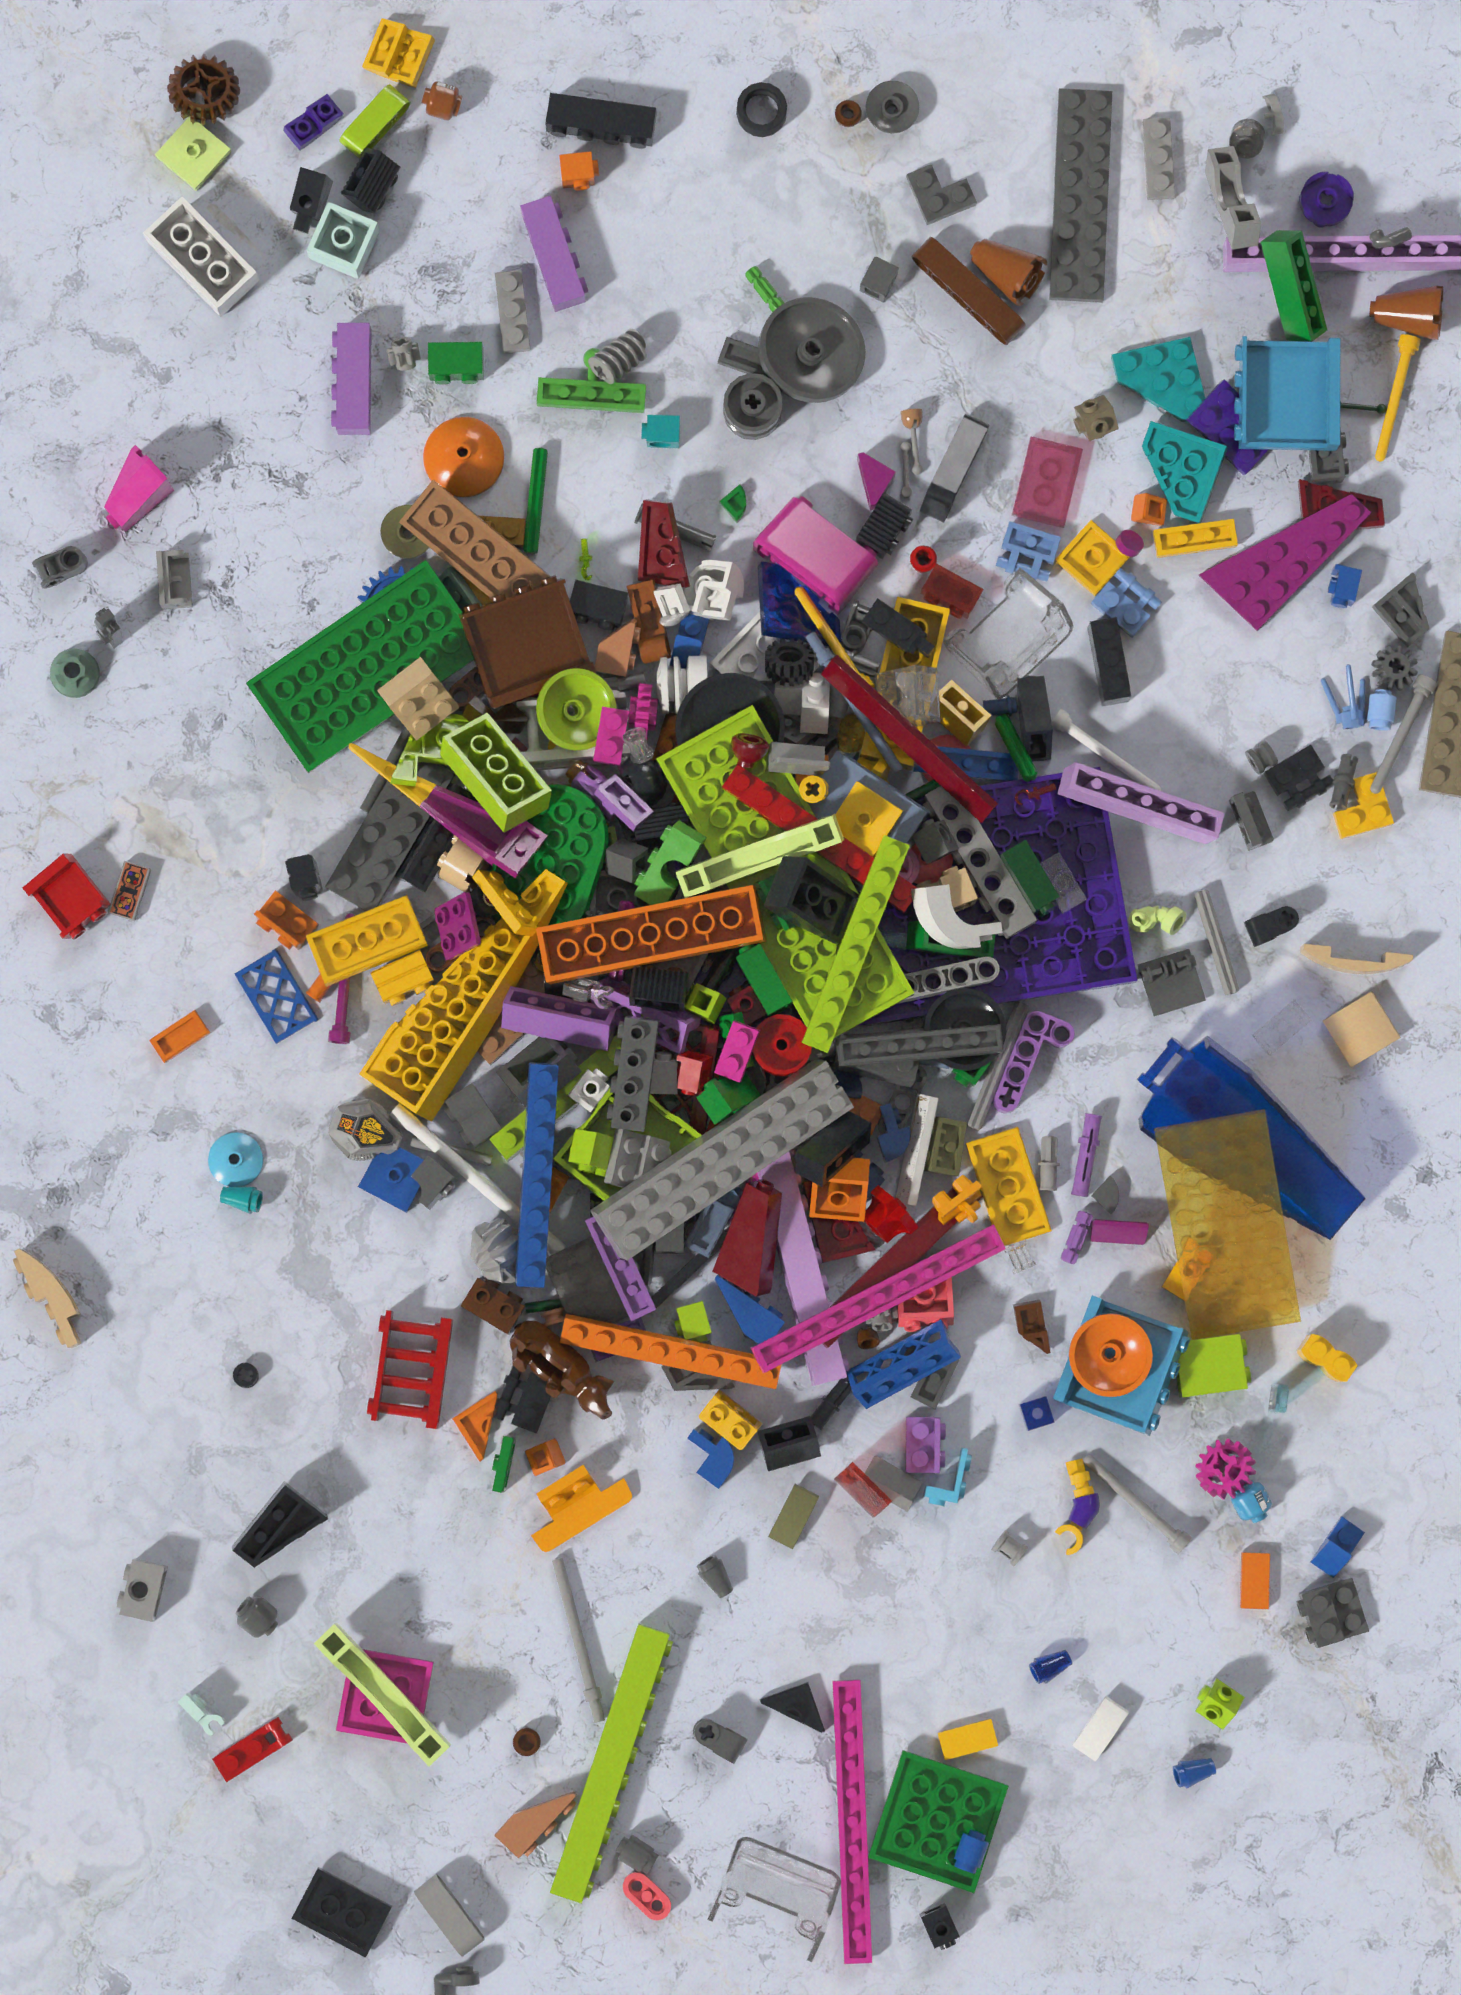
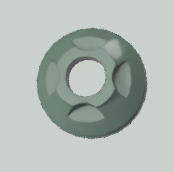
(84, 682)

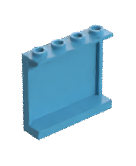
(1288, 395)
(1141, 1406)

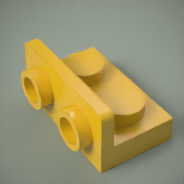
(730, 1420)

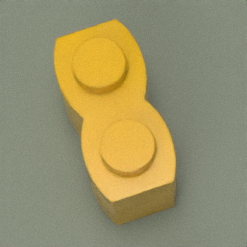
(1333, 1363)

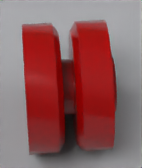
(777, 1061)

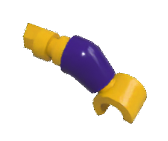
(1085, 1504)

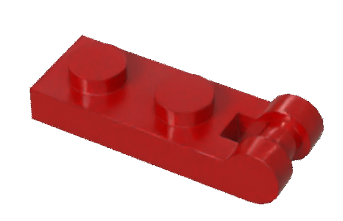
(251, 1750)

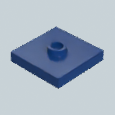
(391, 1178)

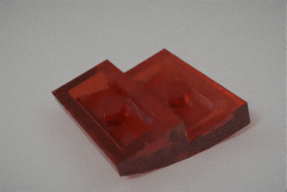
(863, 1490)

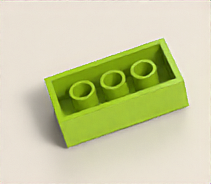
(495, 772)

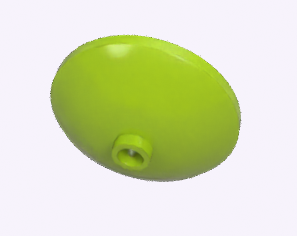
(583, 692)

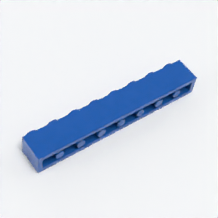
(536, 1175)

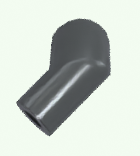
(1390, 240)

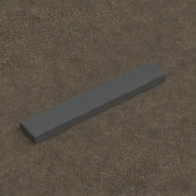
(919, 1045)

